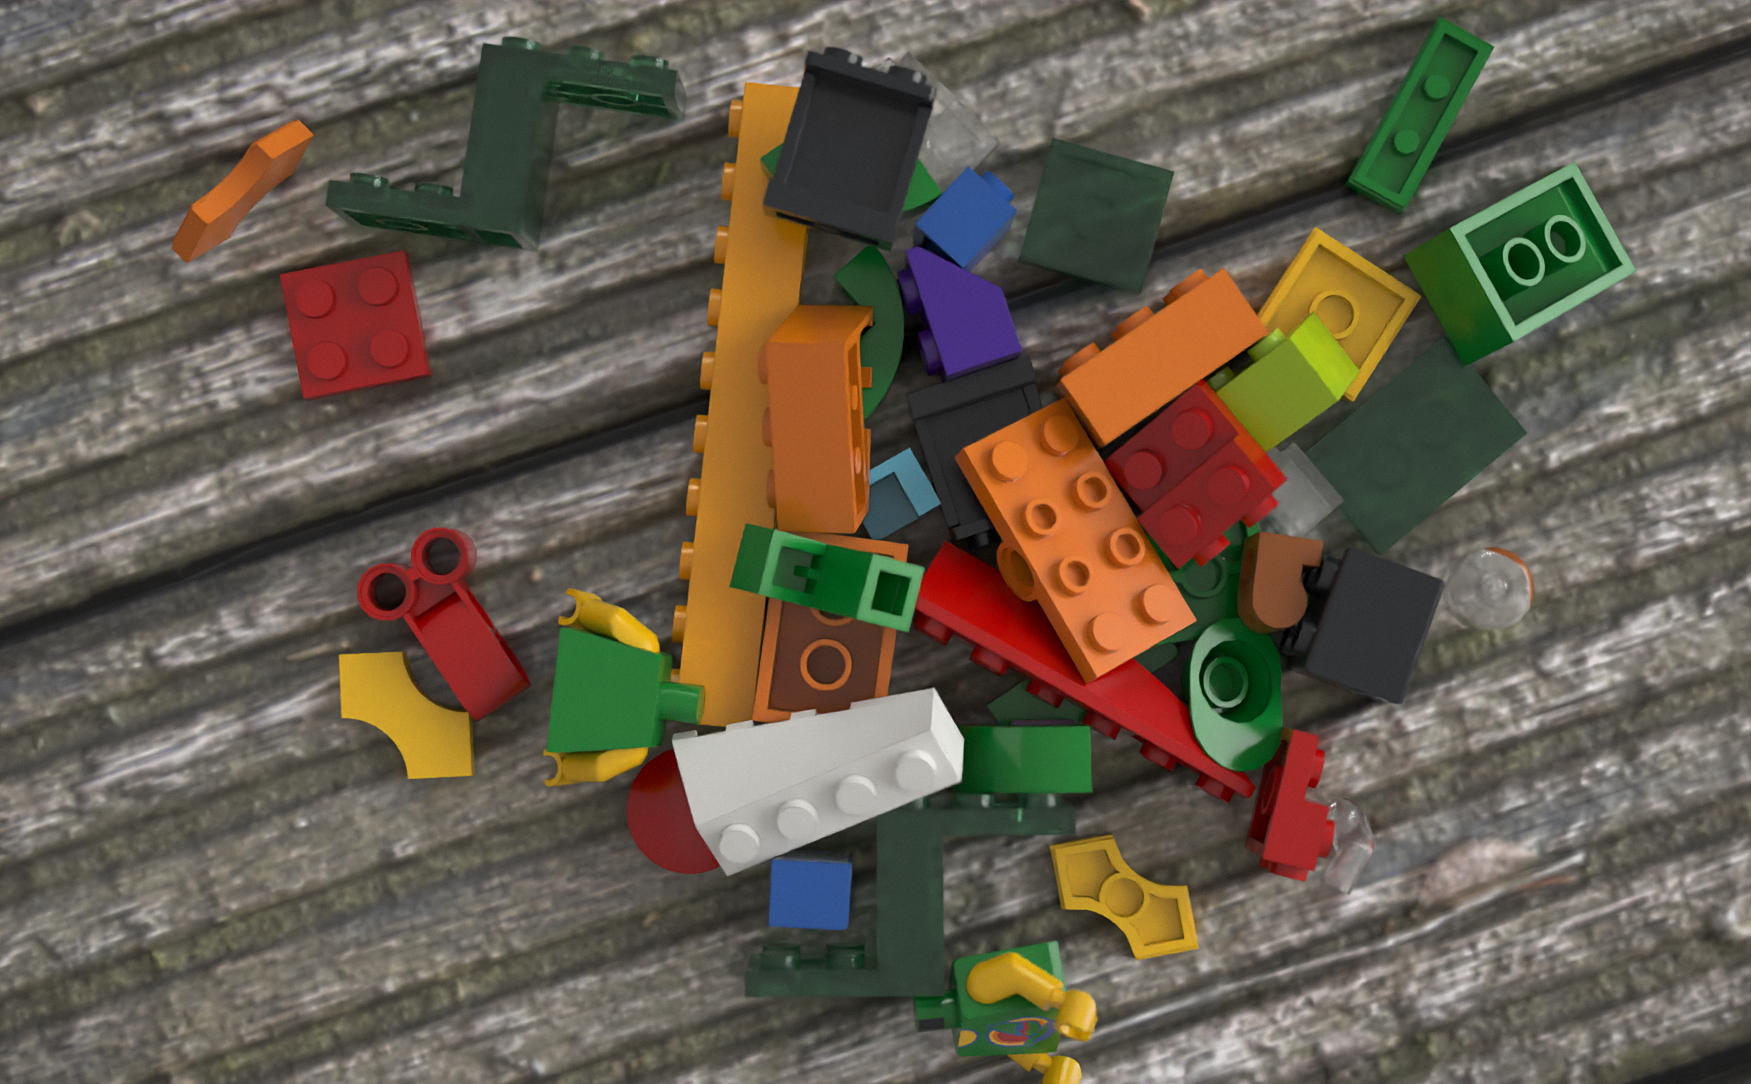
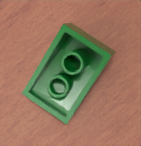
(1519, 263)

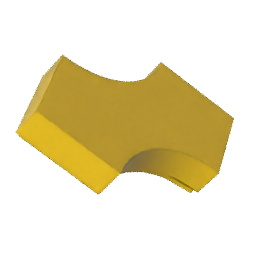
(385, 694)
(1149, 913)

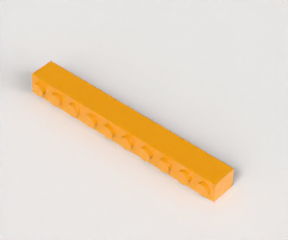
(760, 289)

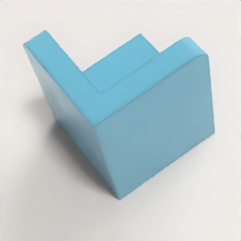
(898, 495)

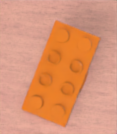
(1073, 540)

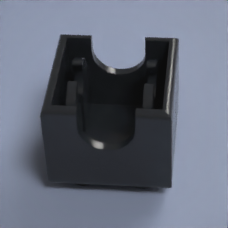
(1362, 624)

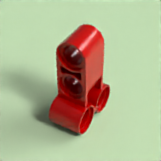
(450, 624)

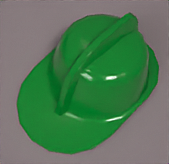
(1234, 695)

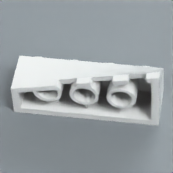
(814, 774)

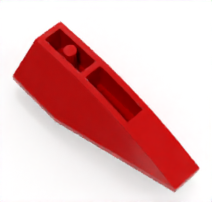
(977, 607)

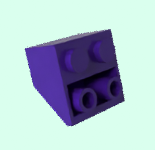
(961, 316)

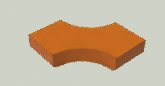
(223, 208)

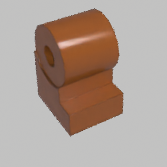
(1271, 580)

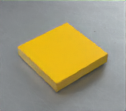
(1350, 297)

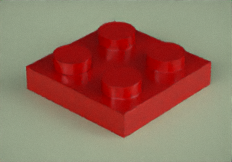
(355, 325)

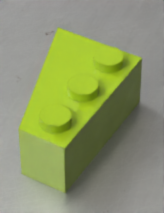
(1286, 381)

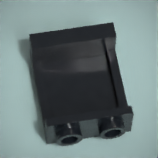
(851, 148)
(958, 415)

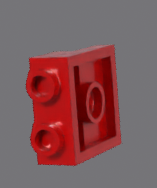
(1196, 476)
(1286, 825)

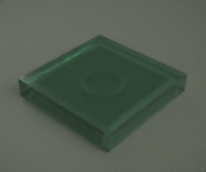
(1096, 216)

